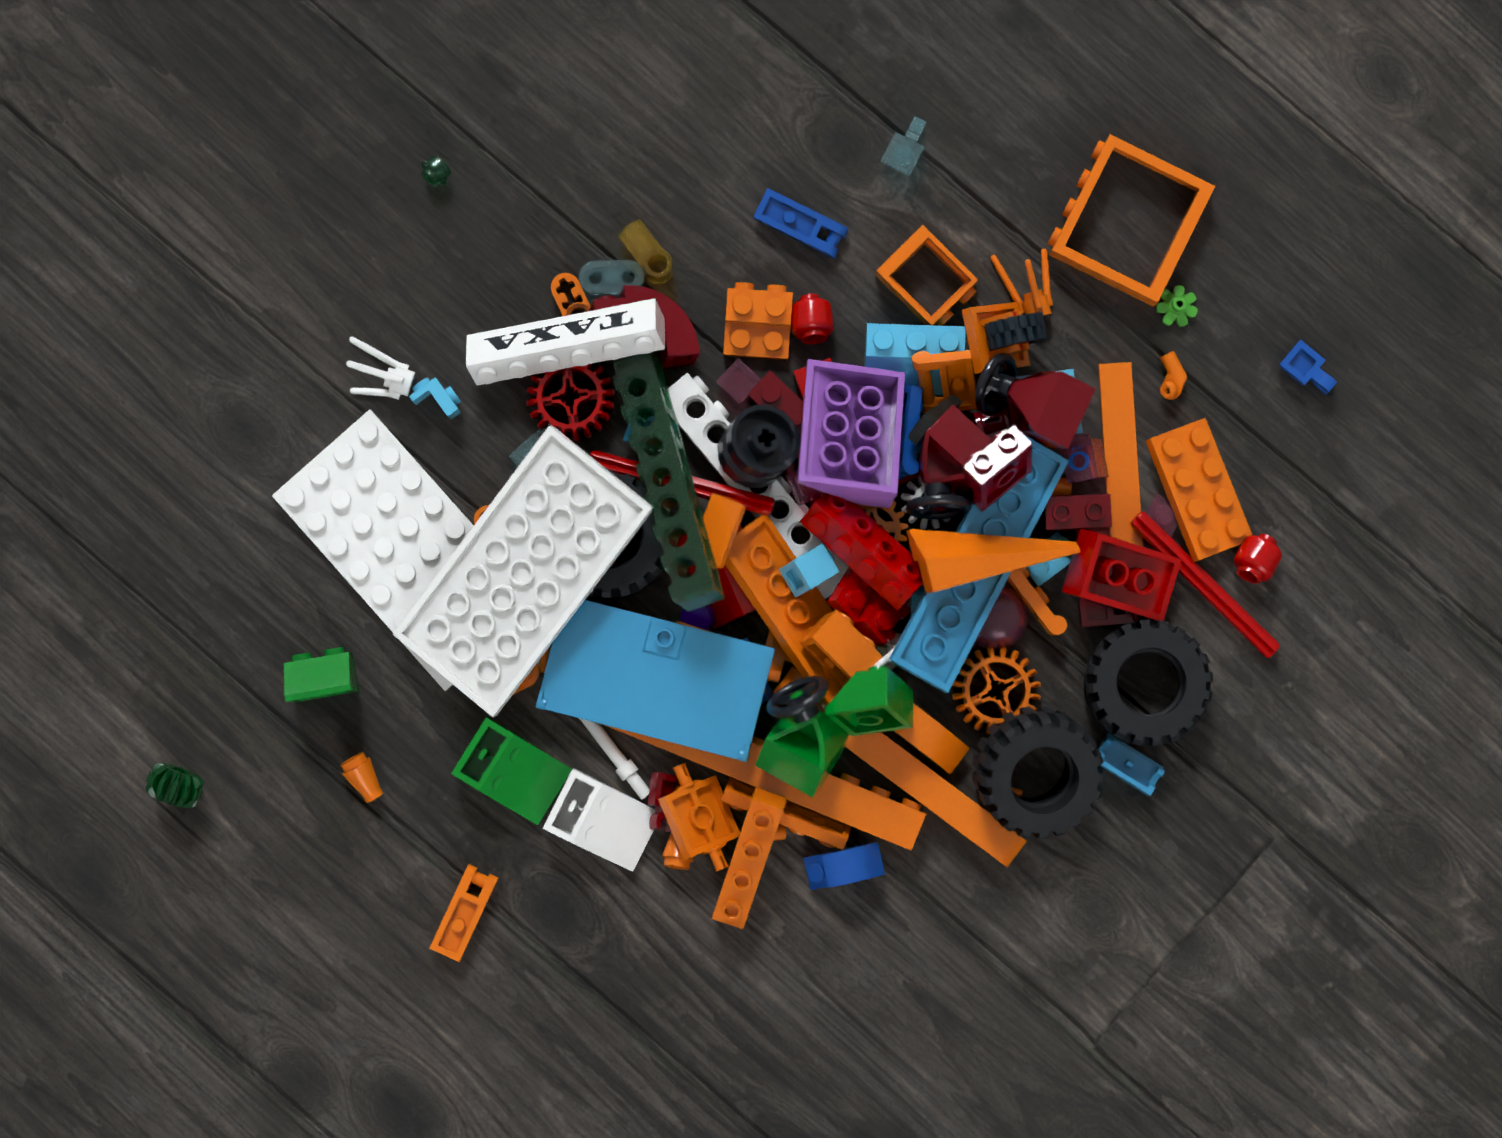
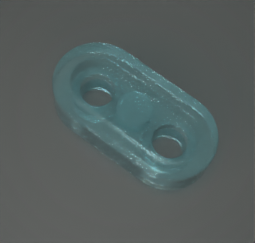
(612, 274)

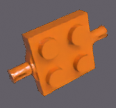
(699, 817)

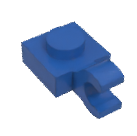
(1304, 365)

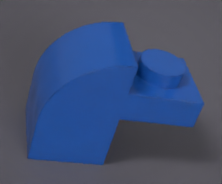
(844, 866)

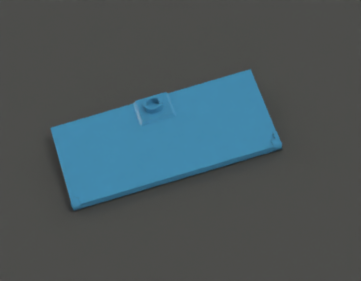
(657, 679)

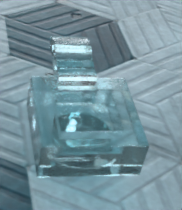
(903, 150)

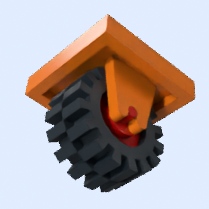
(1002, 330)

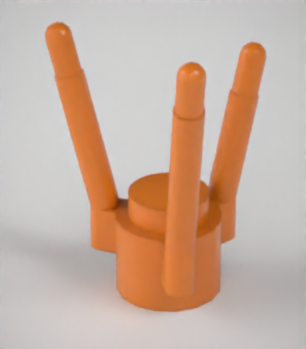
(1035, 300)

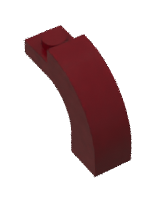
(680, 335)

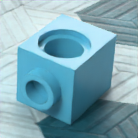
(809, 570)

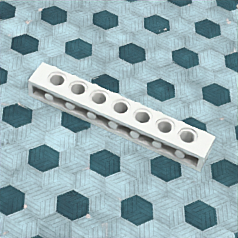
(690, 390)

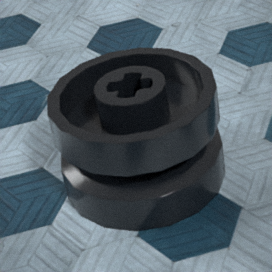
(758, 446)

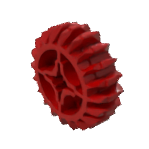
(585, 396)

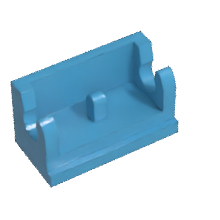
(1130, 764)

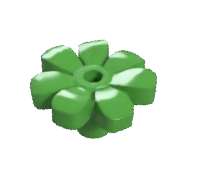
(1172, 311)

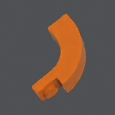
(934, 741)

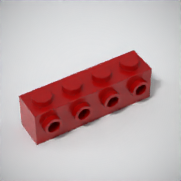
(865, 548)

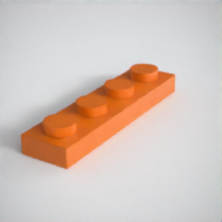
(795, 817)

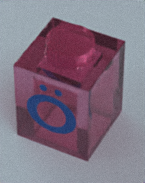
(1085, 460)

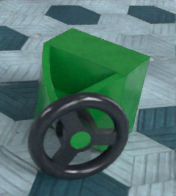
(804, 740)

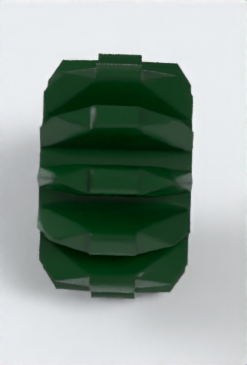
(174, 785)

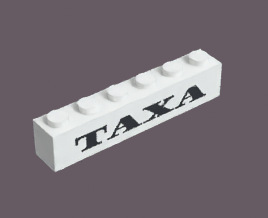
(565, 342)

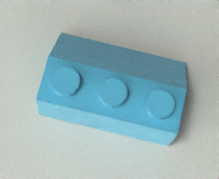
(895, 344)

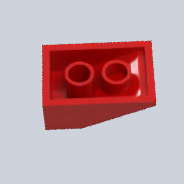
(1121, 575)

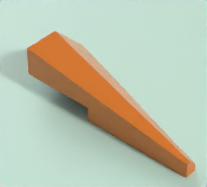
(961, 558)

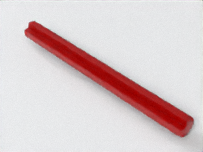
(704, 488)
(1206, 585)

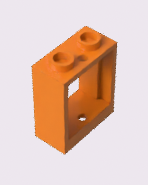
(904, 253)

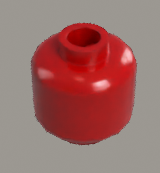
(812, 319)
(1257, 558)

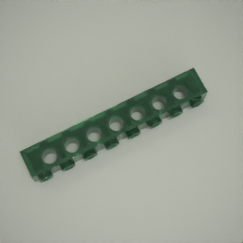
(705, 584)

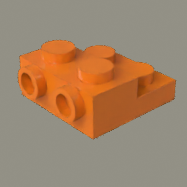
(758, 322)

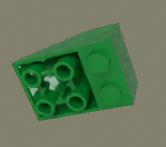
(511, 771)

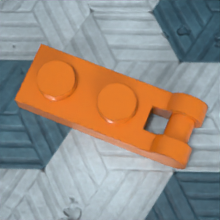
(1036, 602)
(463, 914)

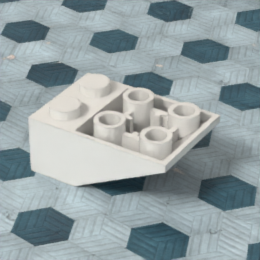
(601, 820)

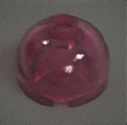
(1005, 622)

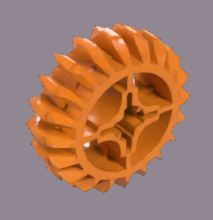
(983, 664)

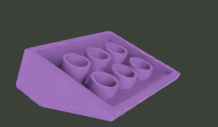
(852, 432)

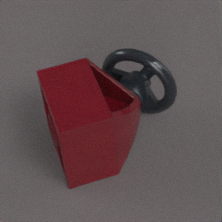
(1040, 405)
(941, 466)

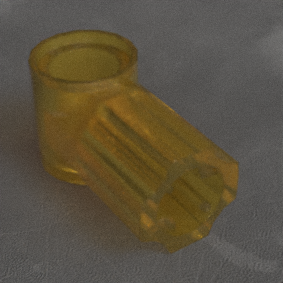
(645, 250)

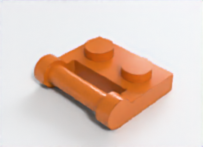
(955, 374)

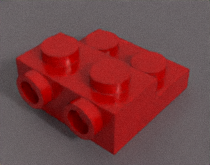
(866, 608)

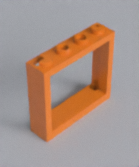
(1075, 207)

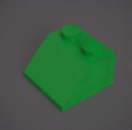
(320, 676)
(872, 703)

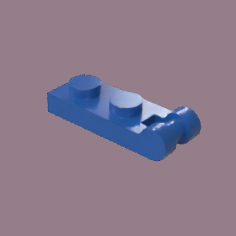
(799, 223)
(911, 413)

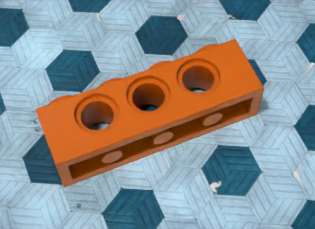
(749, 858)

